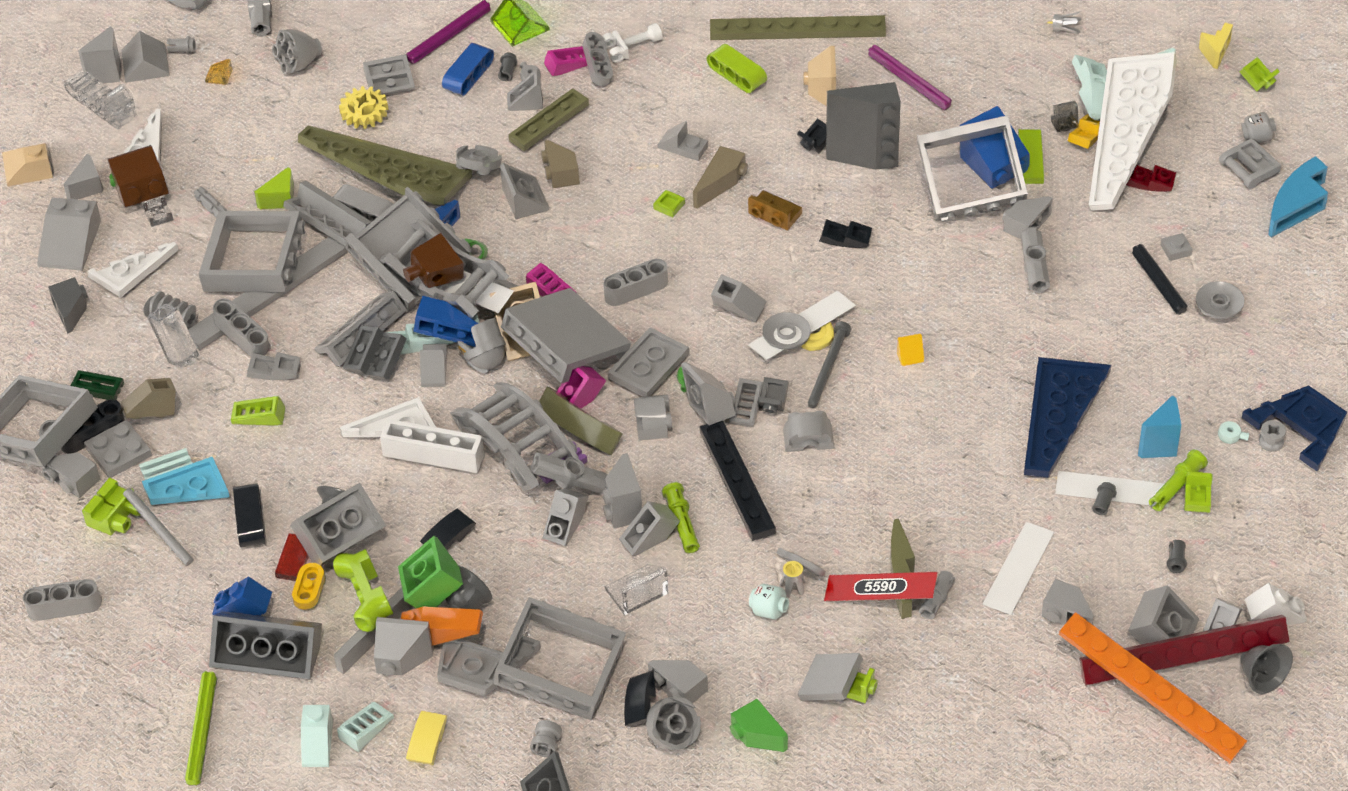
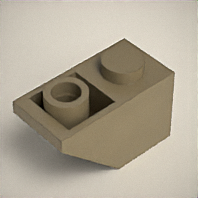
(561, 164)
(151, 399)

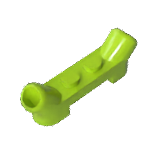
(373, 601)

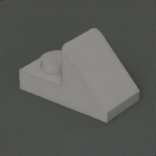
(680, 142)
(433, 365)
(1222, 615)

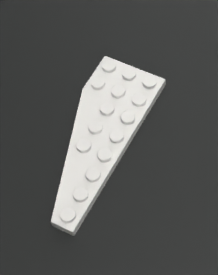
(1131, 107)

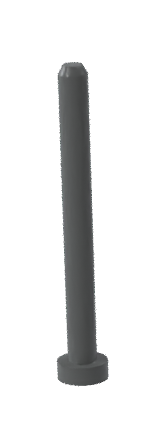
(842, 330)

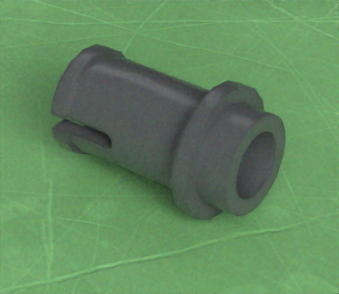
(508, 62)
(1106, 492)
(1176, 560)

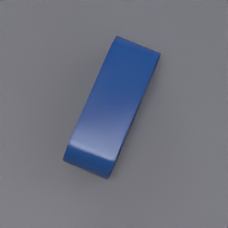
(467, 69)

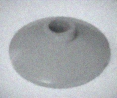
(1220, 300)
(782, 321)

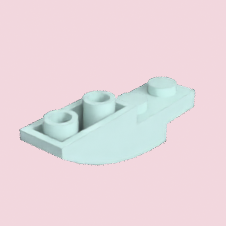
(1093, 79)

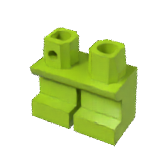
(109, 509)

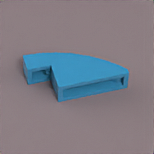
(1299, 196)

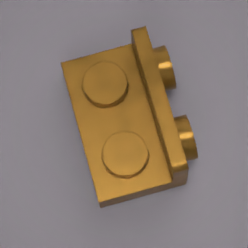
(774, 209)

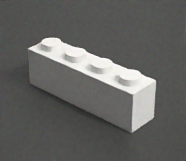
(432, 446)

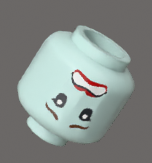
(768, 601)

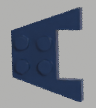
(1309, 415)

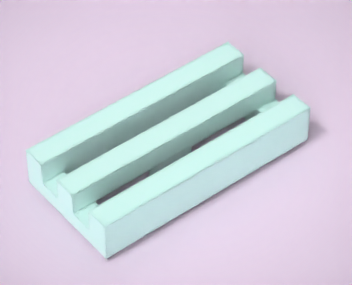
(165, 463)

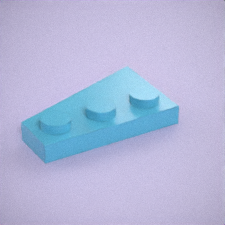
(188, 483)

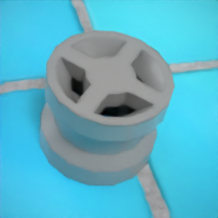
(1272, 435)

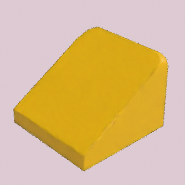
(910, 349)

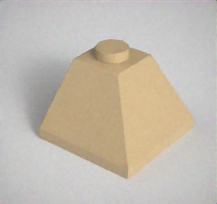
(821, 75)
(27, 164)

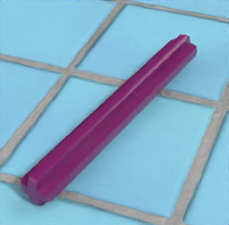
(448, 32)
(910, 77)

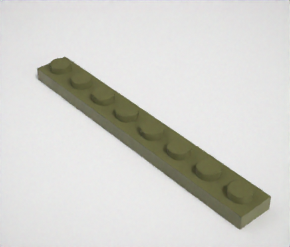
(797, 27)

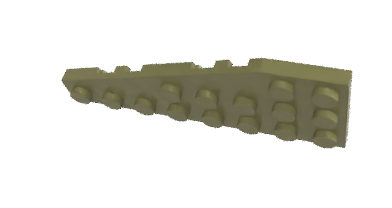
(388, 166)

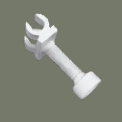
(621, 50)

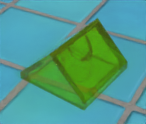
(518, 21)

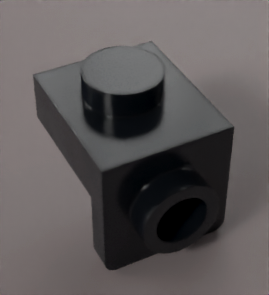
(814, 137)

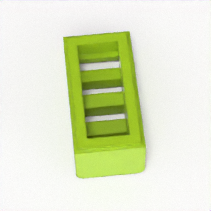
(272, 416)

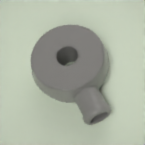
(527, 70)

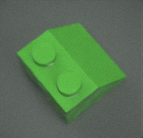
(429, 575)

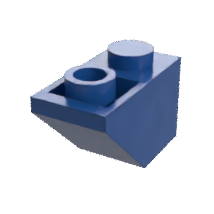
(243, 597)

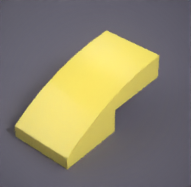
(426, 737)

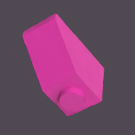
(582, 386)

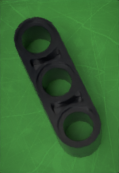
(103, 418)
(248, 515)

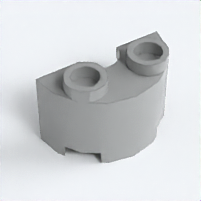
(652, 417)
(808, 430)

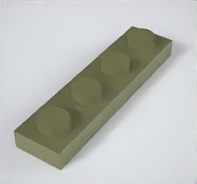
(548, 119)

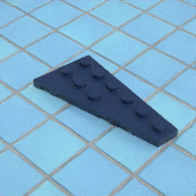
(1059, 404)

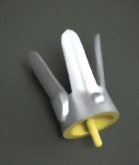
(1060, 21)
(793, 573)

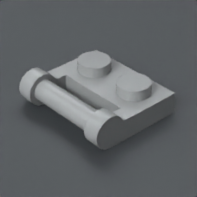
(1255, 158)

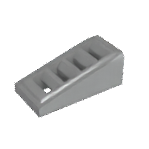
(750, 386)

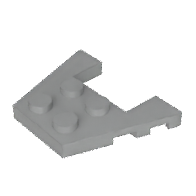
(474, 665)

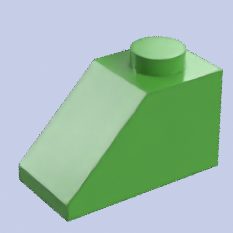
(758, 728)

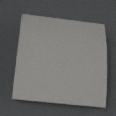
(389, 75)

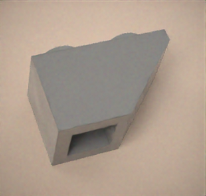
(737, 298)
(72, 472)
(564, 515)
(1063, 602)
(679, 678)

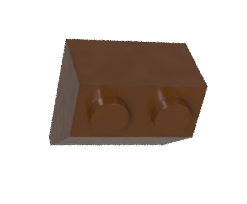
(137, 176)

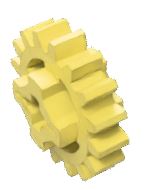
(362, 108)

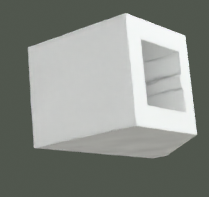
(1274, 601)

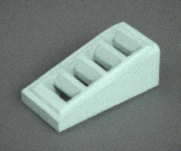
(360, 740)

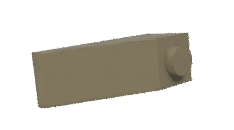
(720, 175)

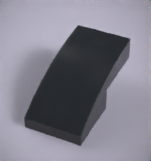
(851, 236)
(450, 528)
(637, 698)

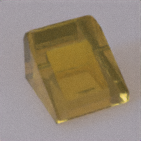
(219, 72)

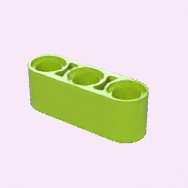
(736, 68)

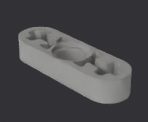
(603, 78)

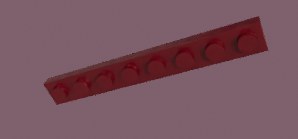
(1197, 646)

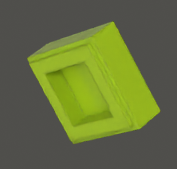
(669, 203)

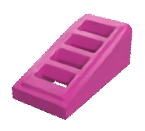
(561, 62)
(541, 275)

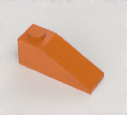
(447, 623)

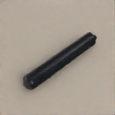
(1159, 279)

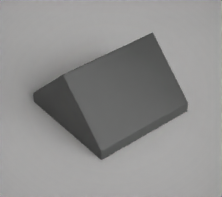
(547, 776)

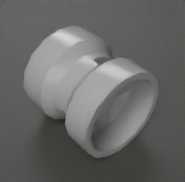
(547, 734)

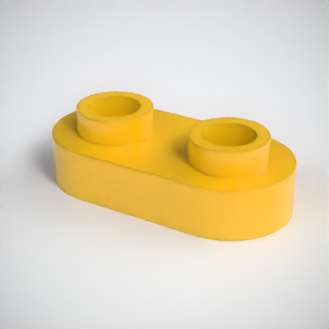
(308, 588)

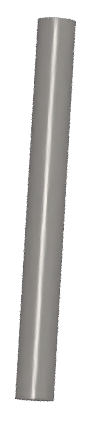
(160, 529)

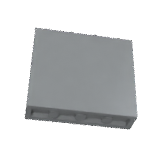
(389, 234)
(563, 332)

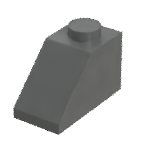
(69, 302)

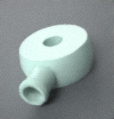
(1230, 433)

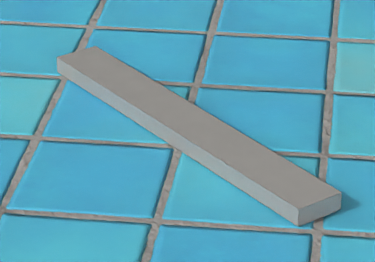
(252, 302)

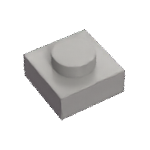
(1176, 247)

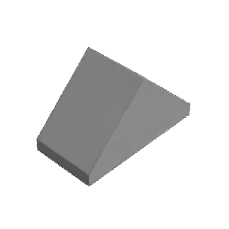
(526, 94)
(83, 180)

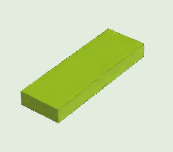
(1033, 142)

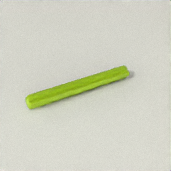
(200, 728)

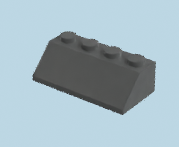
(264, 644)

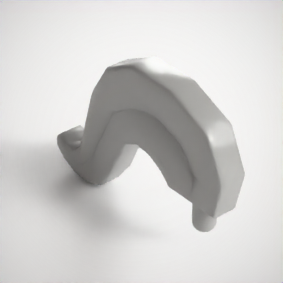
(804, 562)

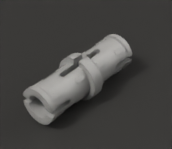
(940, 595)

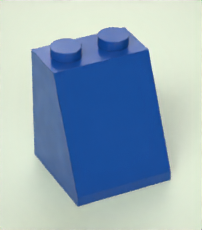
(989, 154)

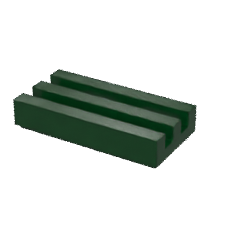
(95, 387)

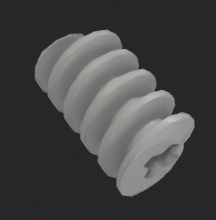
(187, 311)

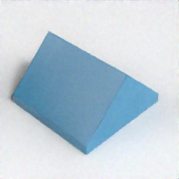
(1161, 432)

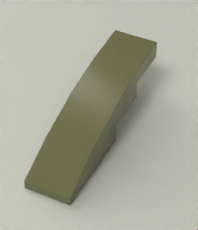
(901, 561)

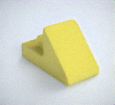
(1215, 46)

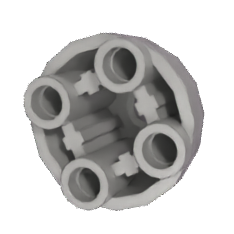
(295, 50)

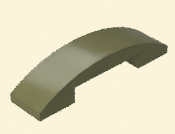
(579, 422)

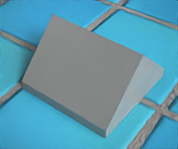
(102, 57)
(144, 58)
(522, 192)

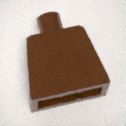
(435, 263)

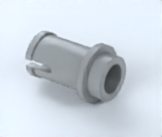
(182, 45)

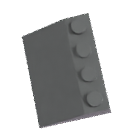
(864, 126)

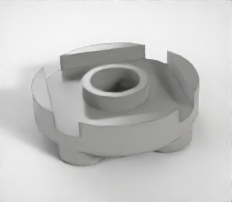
(480, 159)

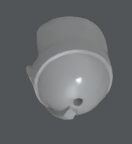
(488, 349)

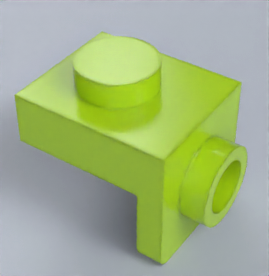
(1258, 74)
(1198, 492)
(863, 686)

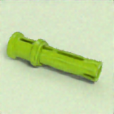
(1193, 463)
(680, 508)

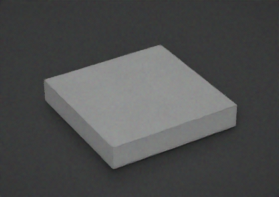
(830, 676)

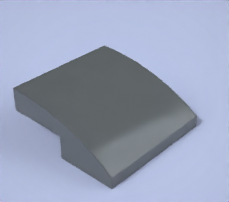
(374, 353)

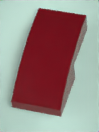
(1157, 179)

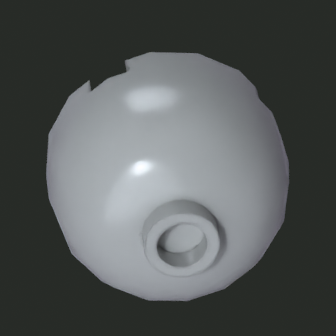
(673, 723)

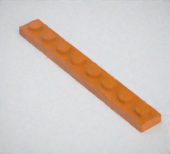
(1152, 687)

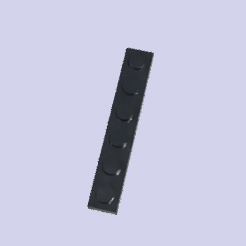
(737, 480)

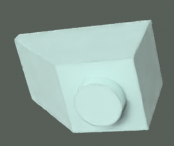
(316, 735)

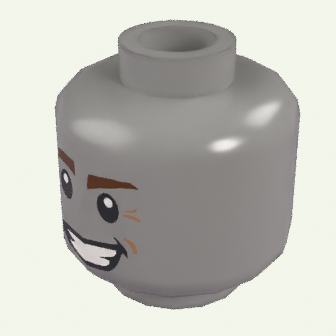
(1258, 127)

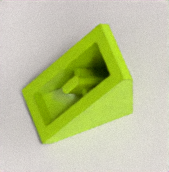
(275, 191)

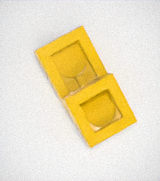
(1086, 133)

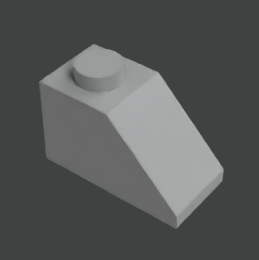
(1026, 214)
(649, 528)

